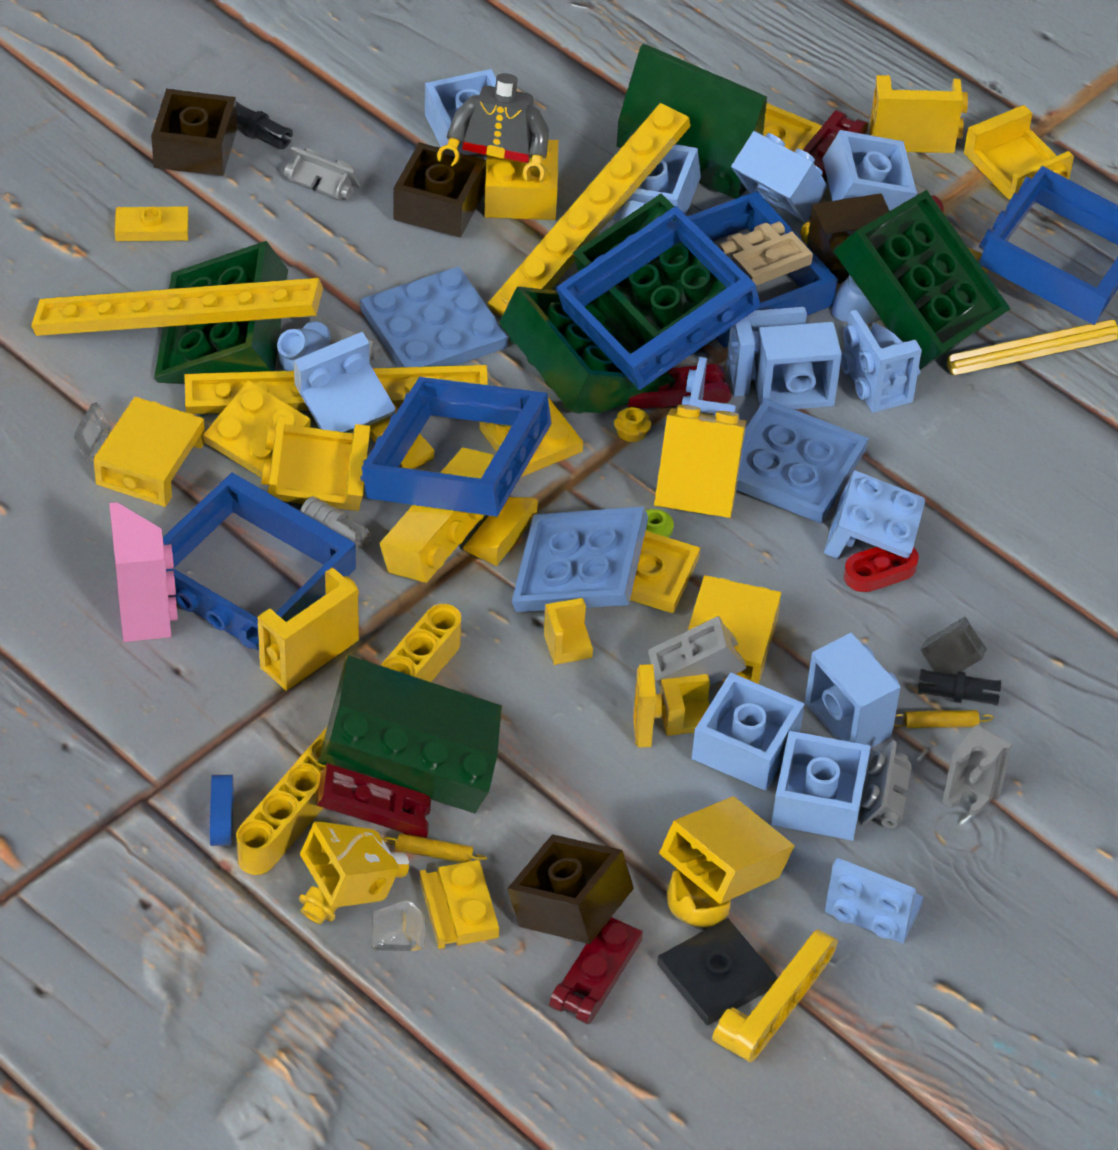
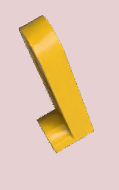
(750, 1034)

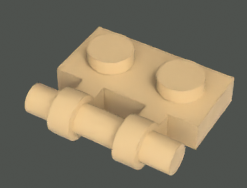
(767, 252)

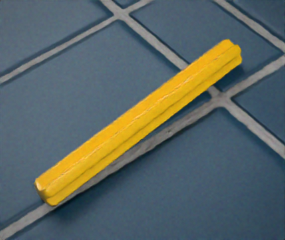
(1032, 347)

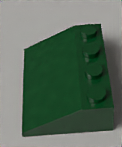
(718, 111)
(921, 277)
(661, 289)
(224, 345)
(567, 356)
(413, 734)

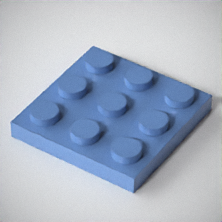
(434, 321)
(797, 460)
(581, 557)

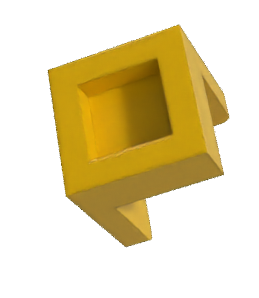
(566, 631)
(684, 703)

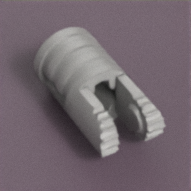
(337, 521)

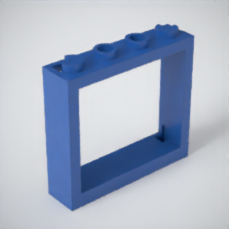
(1038, 275)
(816, 280)
(686, 335)
(522, 409)
(275, 518)

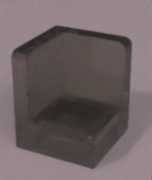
(954, 648)

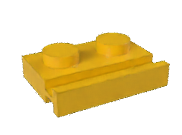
(459, 904)

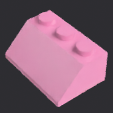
(142, 576)

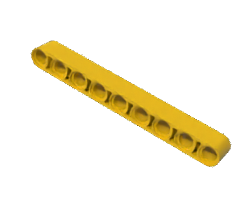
(293, 800)

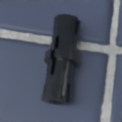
(259, 125)
(959, 687)

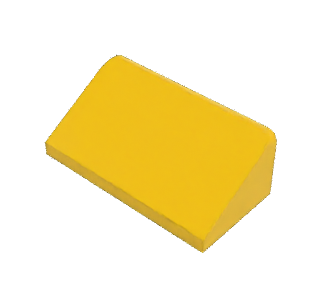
(500, 533)

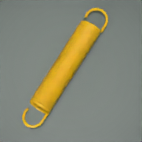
(941, 719)
(434, 848)

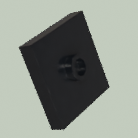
(717, 970)

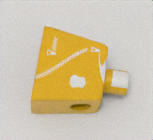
(351, 863)

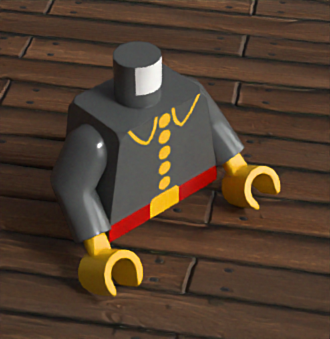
(502, 126)

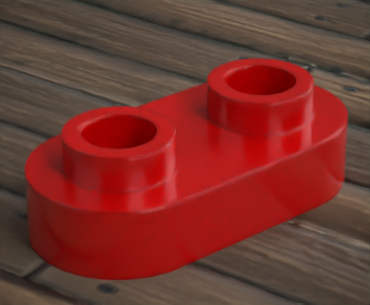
(876, 569)

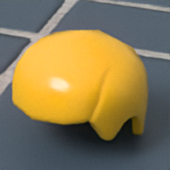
(693, 904)

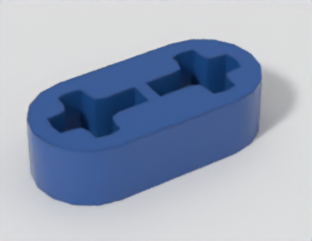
(221, 810)

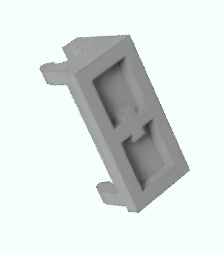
(697, 652)
(977, 769)

